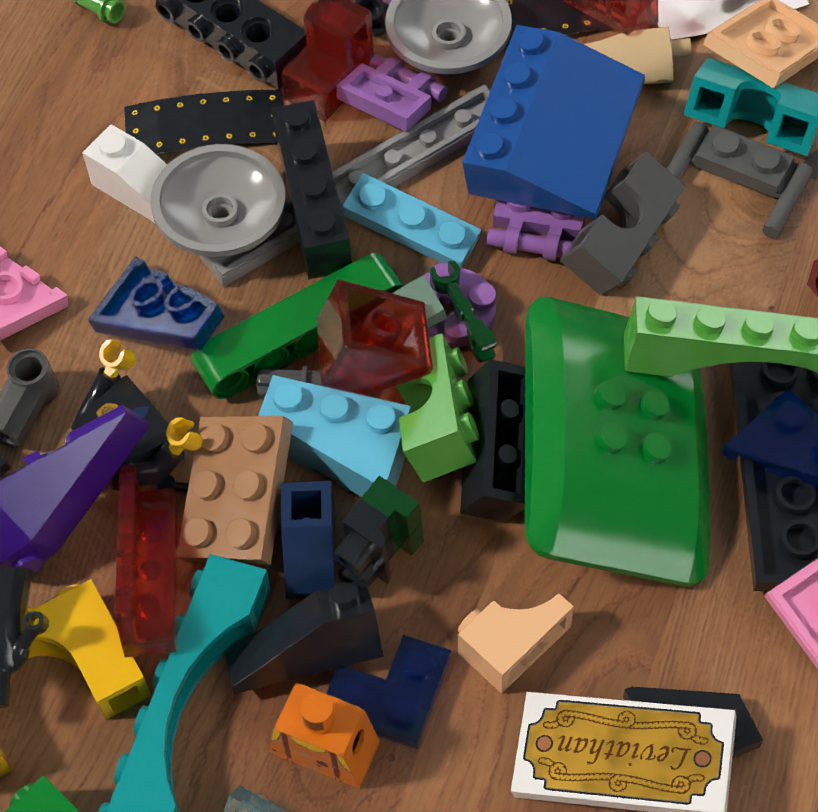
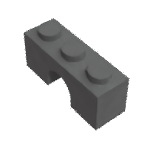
(644, 199)

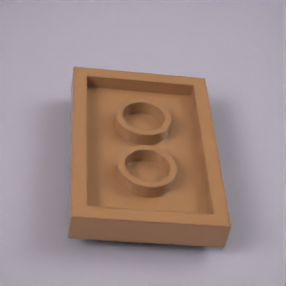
(235, 489)

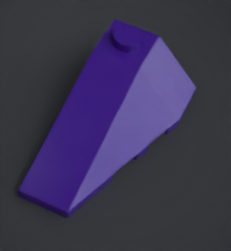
(57, 488)

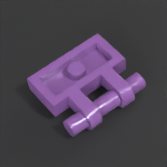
(391, 91)
(524, 218)

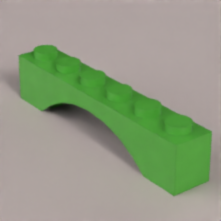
(685, 336)

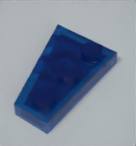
(156, 310)

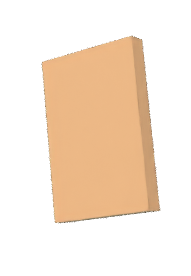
(767, 41)

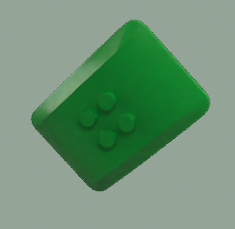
(611, 452)

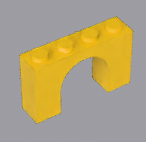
(89, 640)

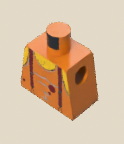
(320, 735)

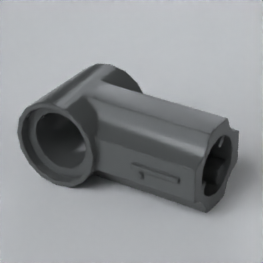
(23, 399)

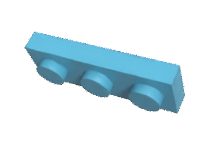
(410, 221)

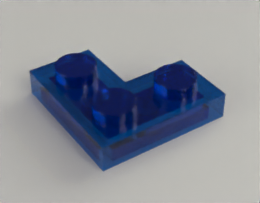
(403, 701)

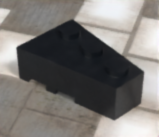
(496, 482)

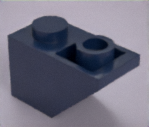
(308, 537)

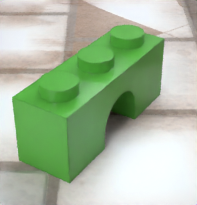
(440, 429)

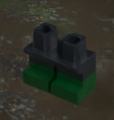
(376, 530)

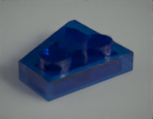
(782, 439)

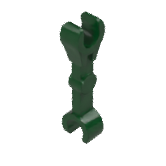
(479, 335)

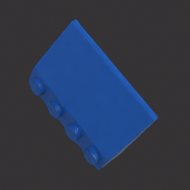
(552, 125)

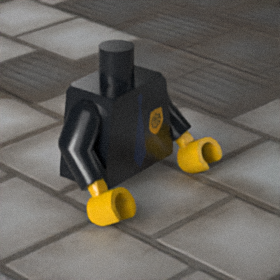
(162, 443)

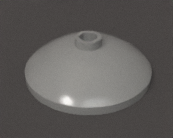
(448, 33)
(217, 184)

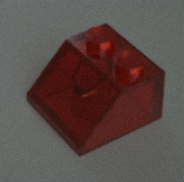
(371, 339)

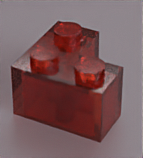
(337, 43)

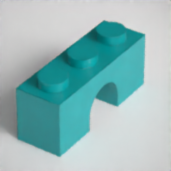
(730, 93)

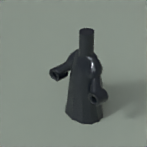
(16, 625)

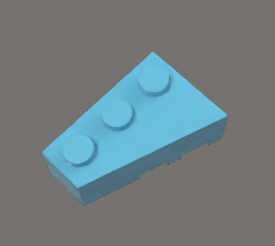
(339, 432)

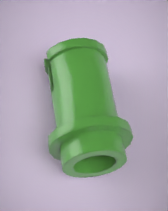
(107, 10)

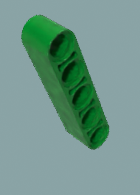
(282, 331)

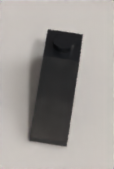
(314, 636)

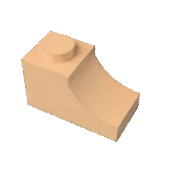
(508, 641)

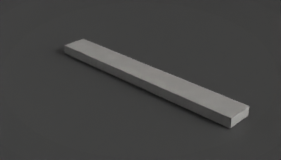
(388, 162)

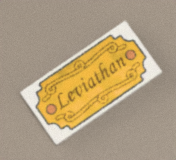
(624, 754)

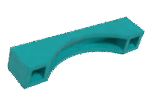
(222, 614)

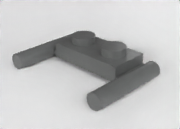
(746, 164)

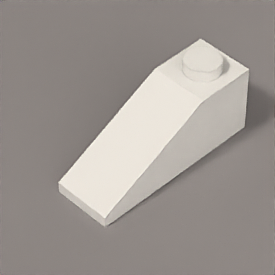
(123, 169)

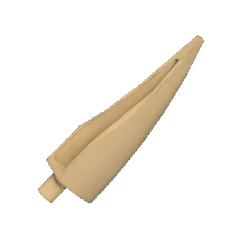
(645, 51)

